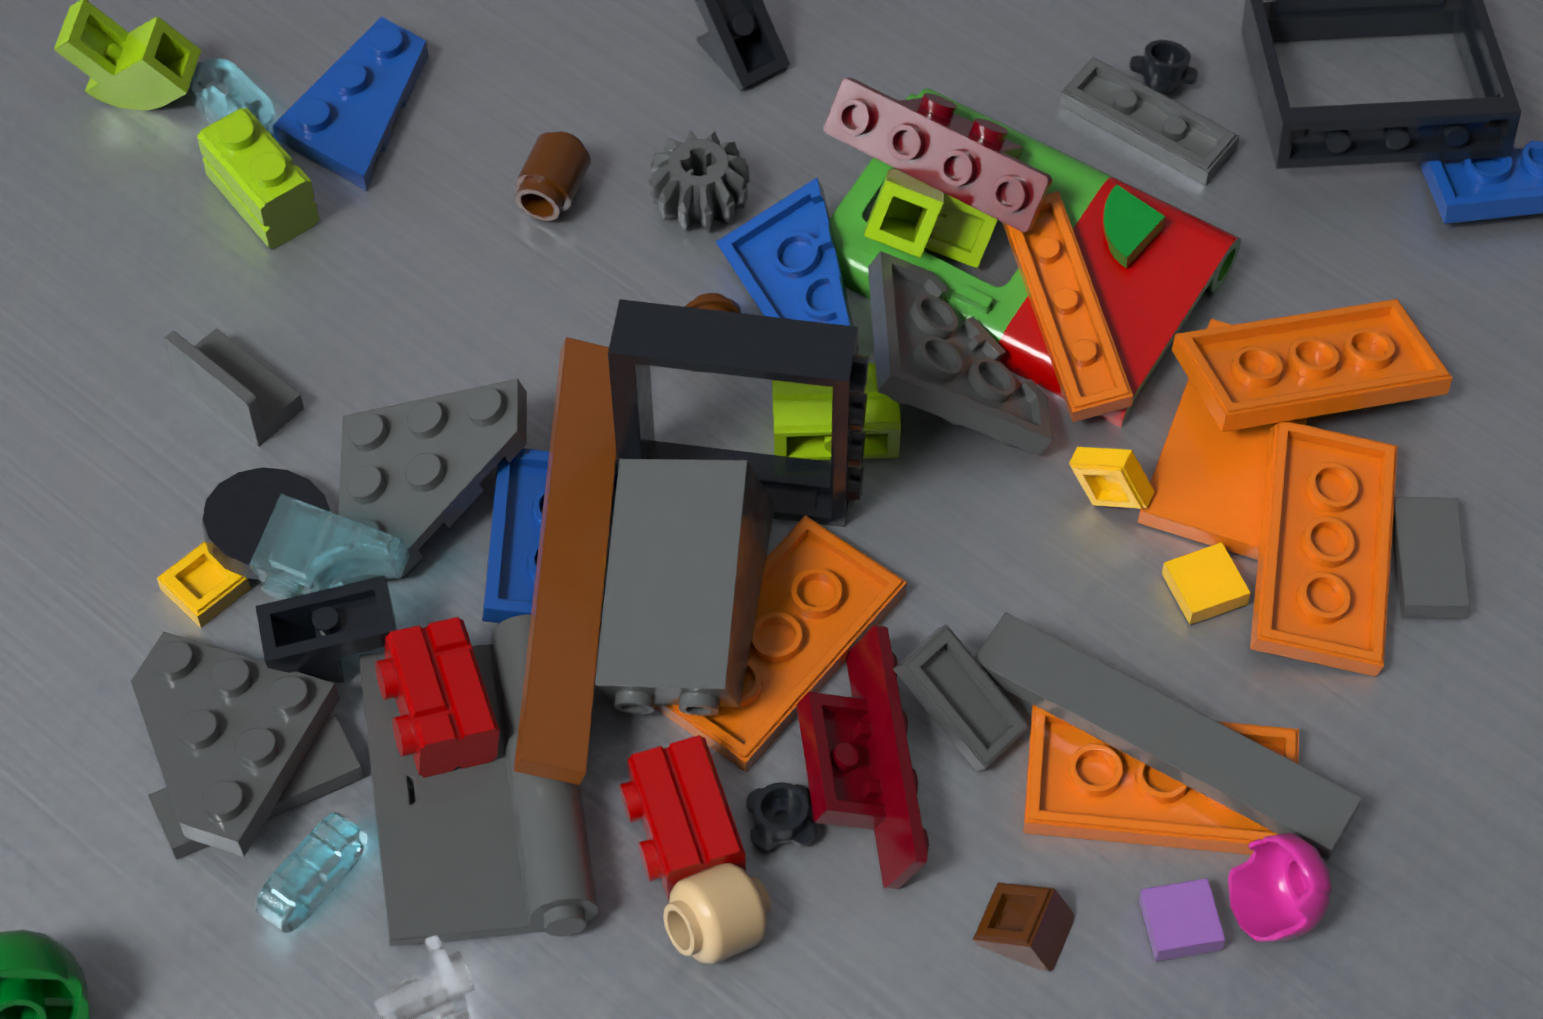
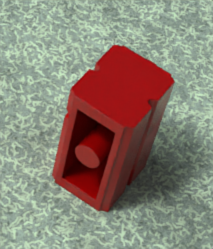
(439, 697)
(681, 812)

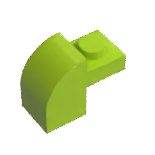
(124, 67)
(919, 217)

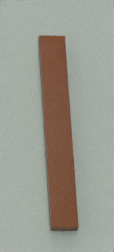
(569, 571)

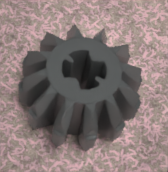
(699, 181)

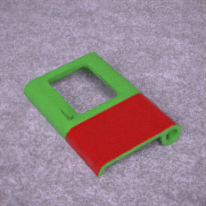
(1139, 303)

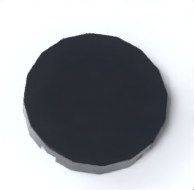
(242, 508)

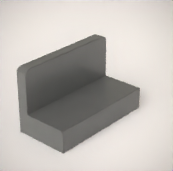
(233, 384)

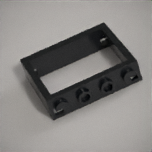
(1390, 130)
(753, 348)

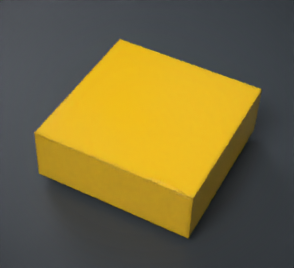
(1112, 477)
(1205, 583)
(202, 585)

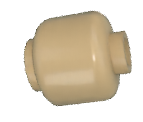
(717, 913)

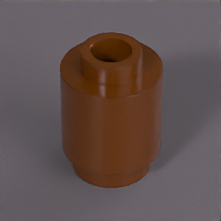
(551, 175)

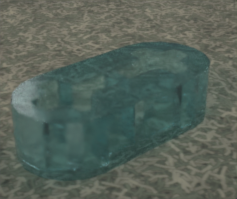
(240, 89)
(311, 872)

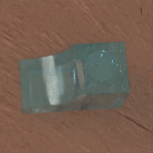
(315, 549)

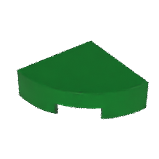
(1129, 225)

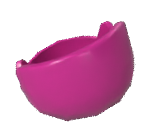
(1280, 889)

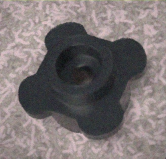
(1164, 66)
(775, 799)

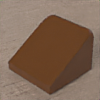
(1025, 924)

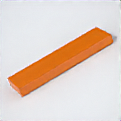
(1069, 314)

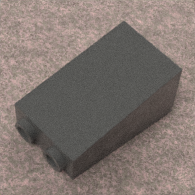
(682, 584)

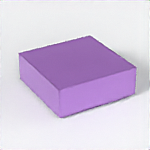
(1181, 919)

